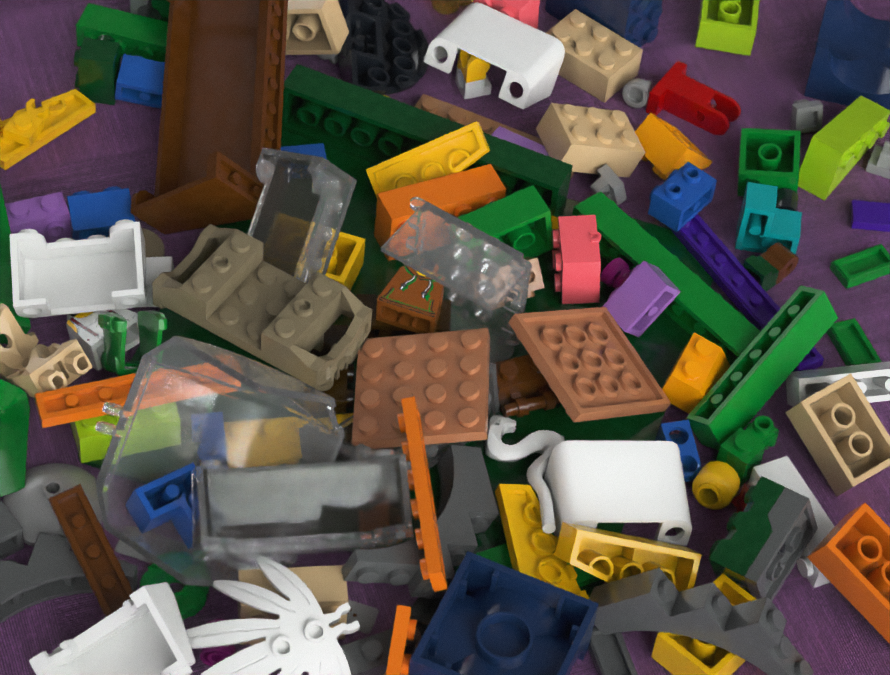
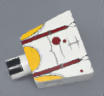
(90, 335)

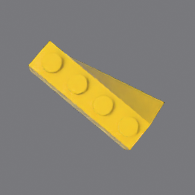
(619, 555)

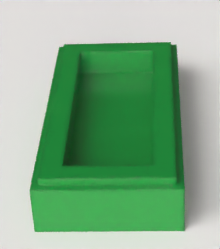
(862, 266)
(852, 343)

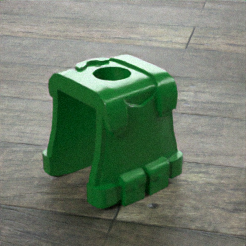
(114, 327)

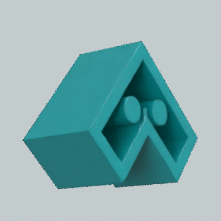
(763, 224)

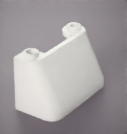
(134, 640)

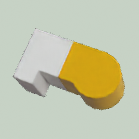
(471, 76)

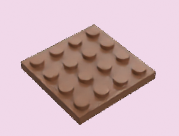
(589, 363)
(440, 370)

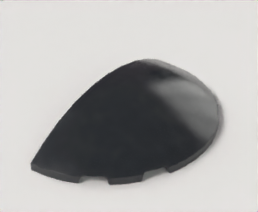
(381, 47)

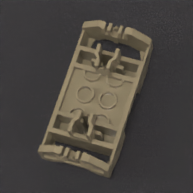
(263, 308)

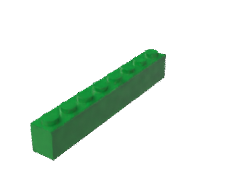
(697, 305)

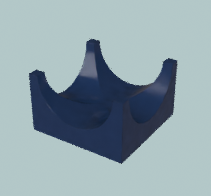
(850, 57)
(504, 625)

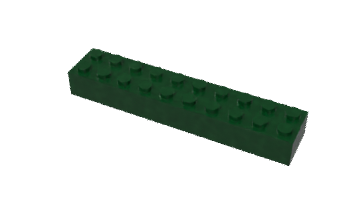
(383, 128)

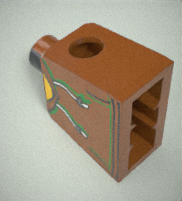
(411, 301)

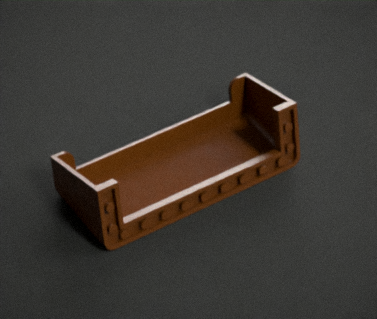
(216, 112)

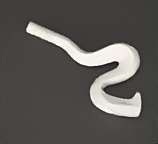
(536, 442)

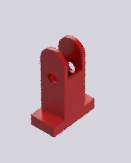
(692, 100)

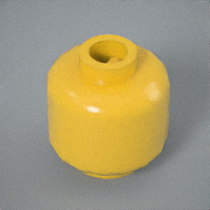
(716, 485)

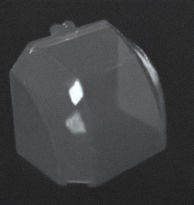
(197, 407)

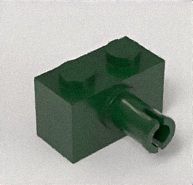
(98, 69)

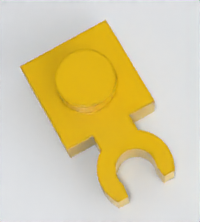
(26, 126)

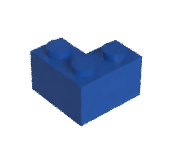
(165, 501)

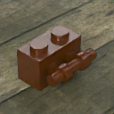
(522, 387)

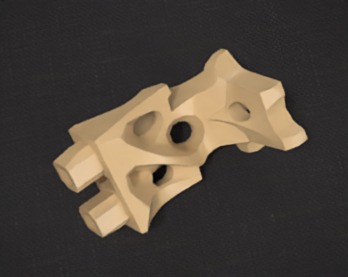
(37, 366)

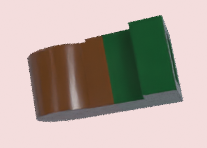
(772, 265)

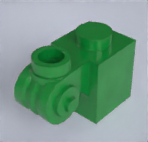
(746, 447)

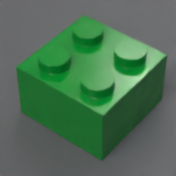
(769, 158)

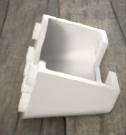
(518, 48)
(78, 274)
(620, 484)

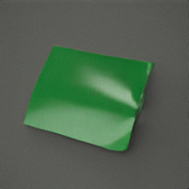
(13, 437)

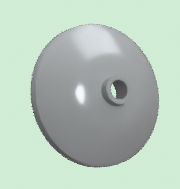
(31, 504)

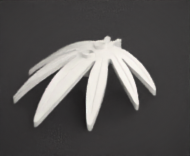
(293, 643)

